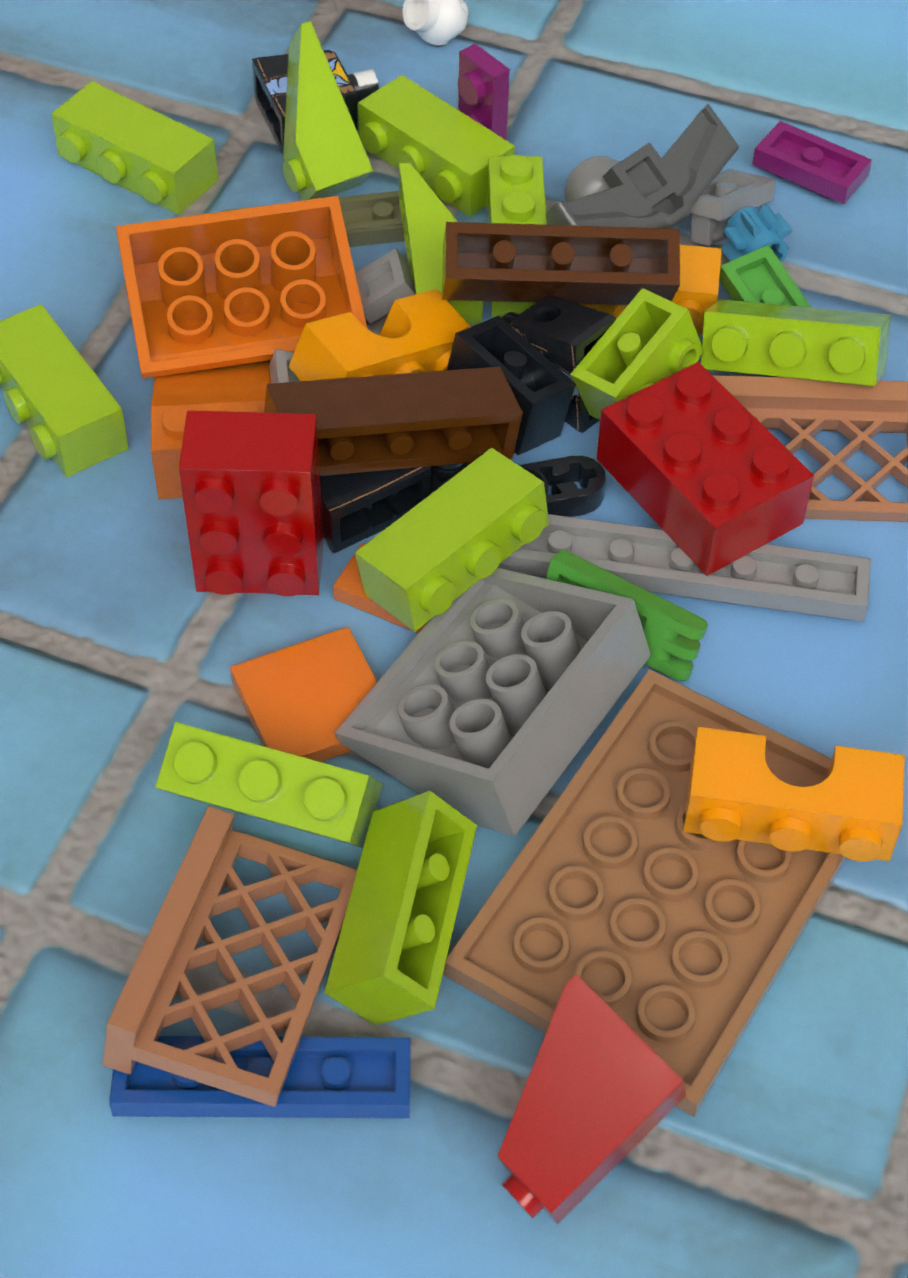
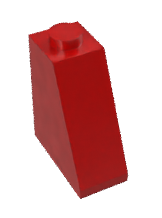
(583, 1104)

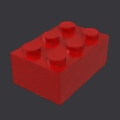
(703, 467)
(253, 502)

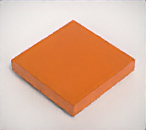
(304, 693)

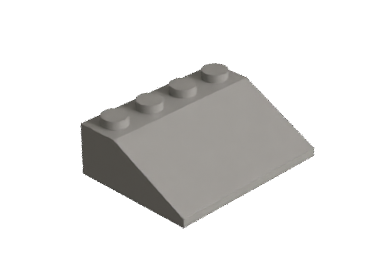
(500, 694)

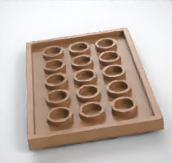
(647, 915)

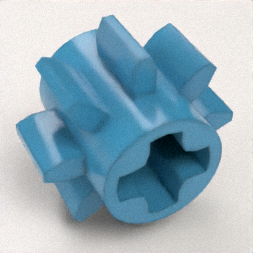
(754, 229)

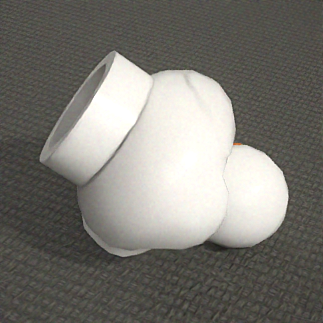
(436, 19)

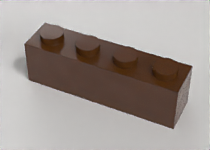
(559, 261)
(404, 418)

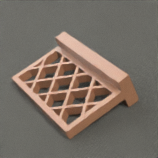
(856, 411)
(173, 950)

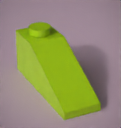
(319, 137)
(423, 231)

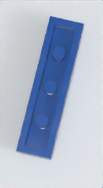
(324, 1081)

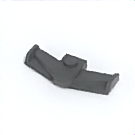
(654, 189)

